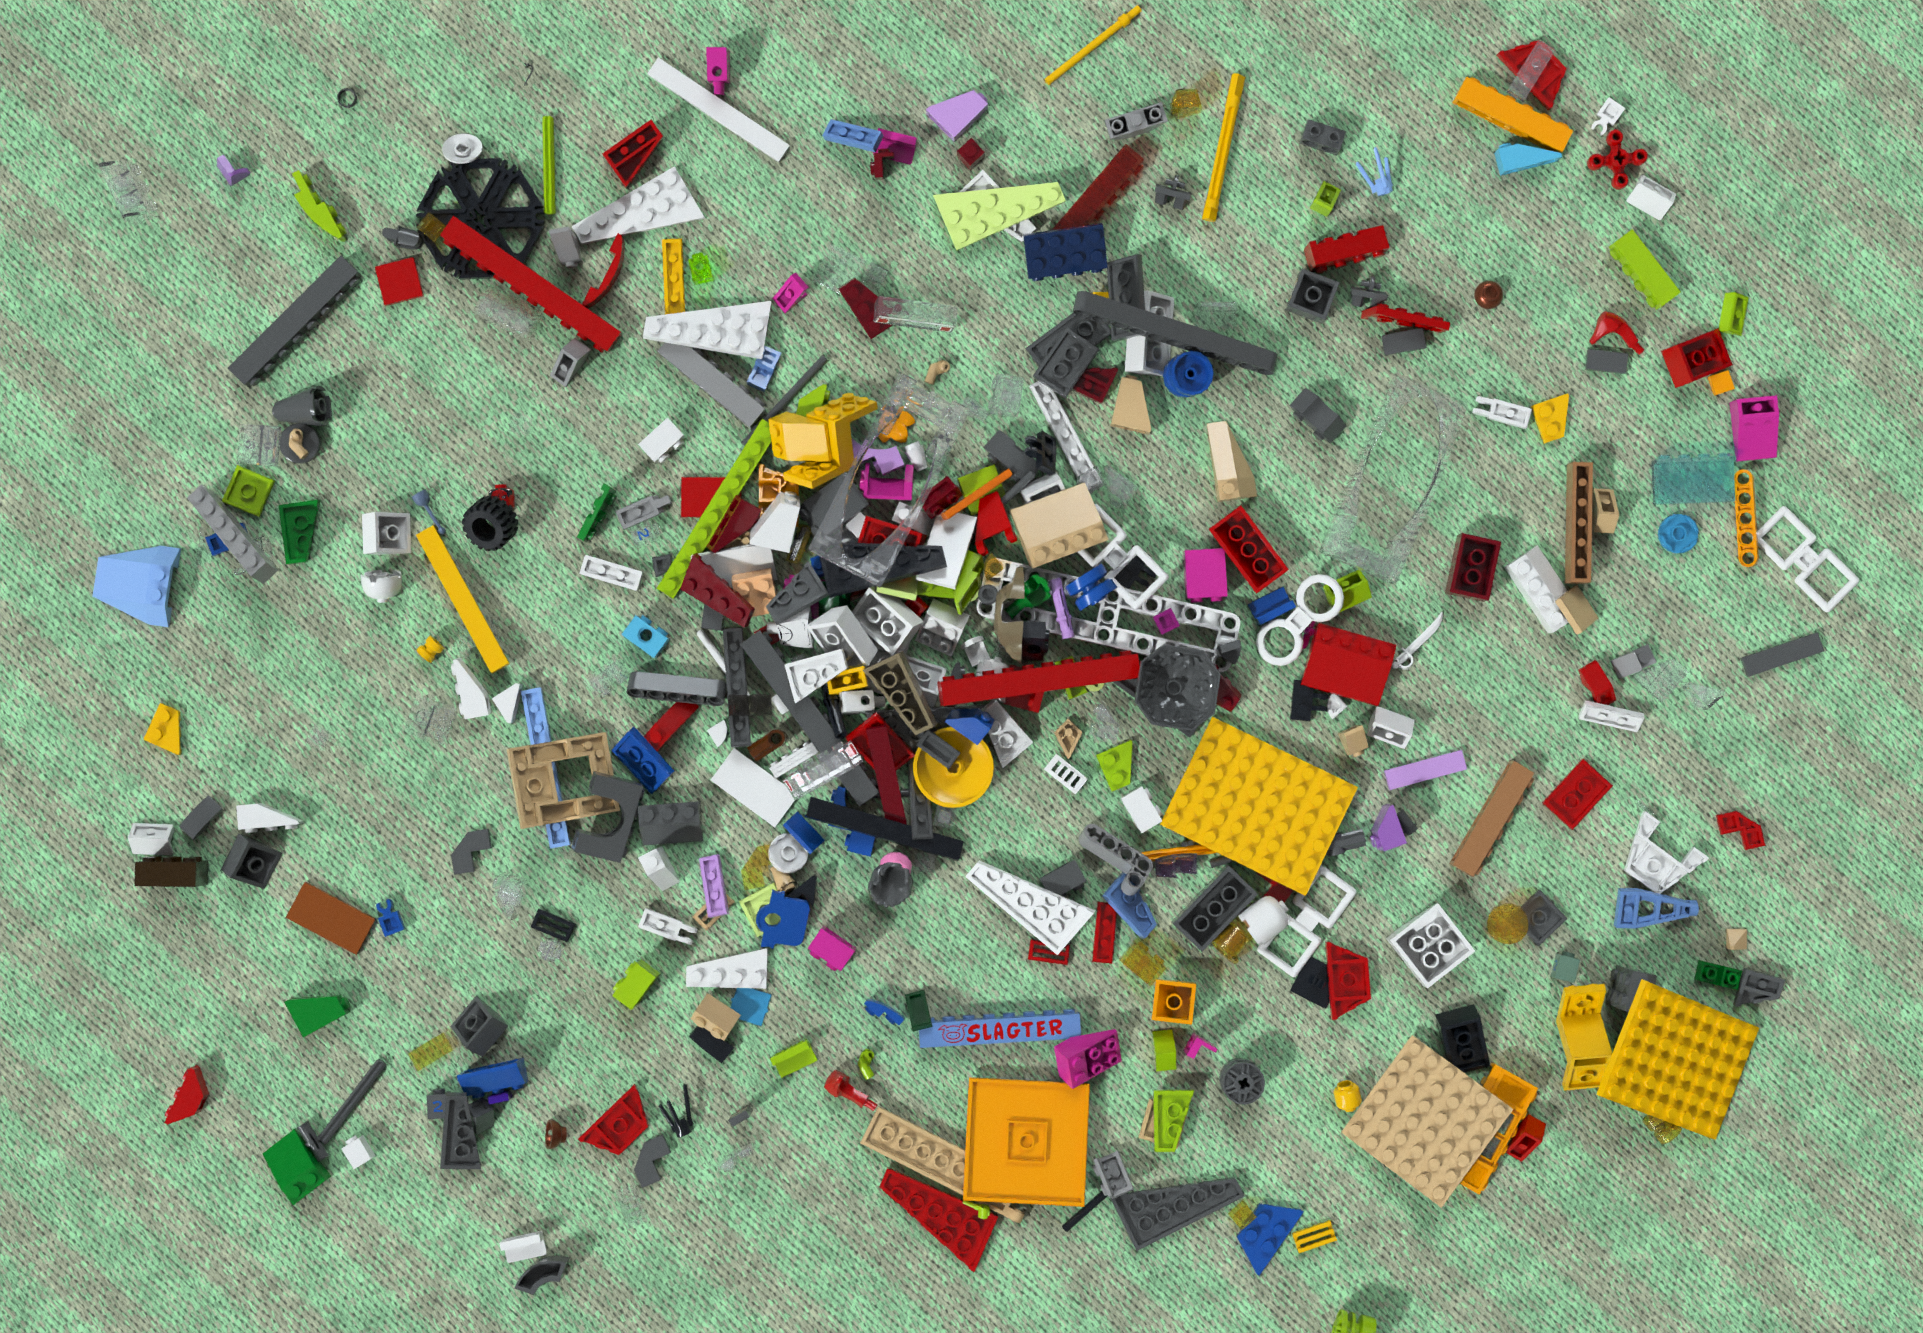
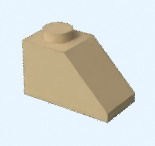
(1604, 511)
(1354, 740)

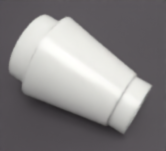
(916, 455)

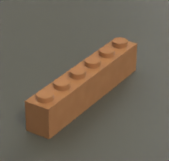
(1578, 523)
(1491, 818)

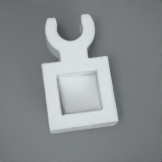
(1609, 114)

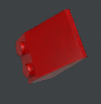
(1696, 358)
(878, 531)

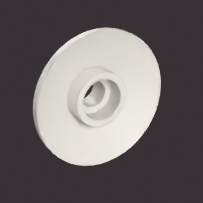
(462, 148)

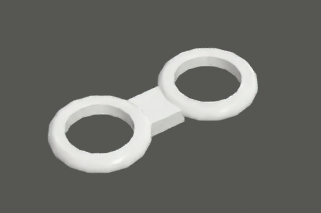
(1299, 619)

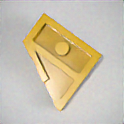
(165, 729)

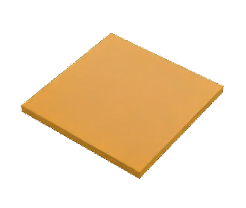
(1026, 1142)

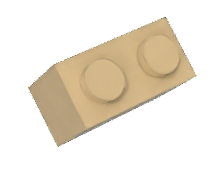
(715, 1017)

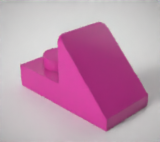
(791, 293)

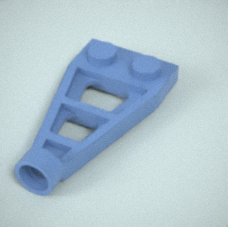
(1628, 903)

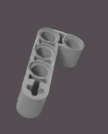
(1114, 857)

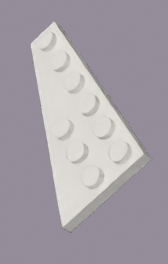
(649, 207)
(1040, 911)

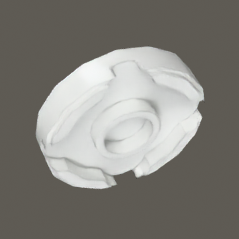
(787, 854)

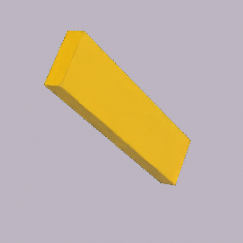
(673, 276)

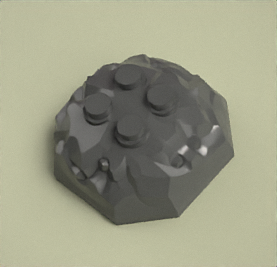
(1177, 687)

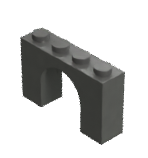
(613, 843)

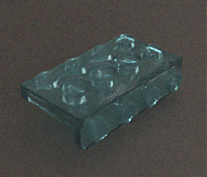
(1693, 479)

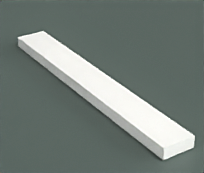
(718, 110)

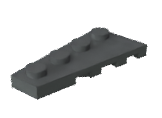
(458, 1137)

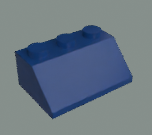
(493, 1078)

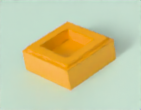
(1721, 382)

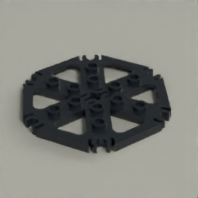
(490, 202)

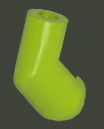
(864, 1063)

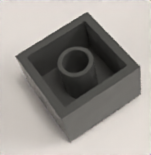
(1312, 296)

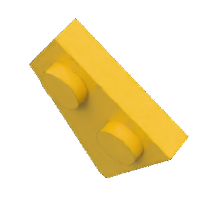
(1551, 417)

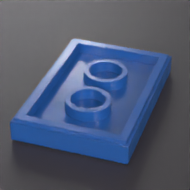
(642, 760)

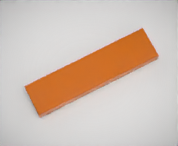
(976, 494)

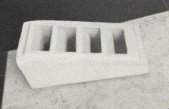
(1078, 785)

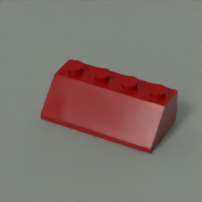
(1248, 549)

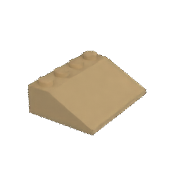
(1058, 525)

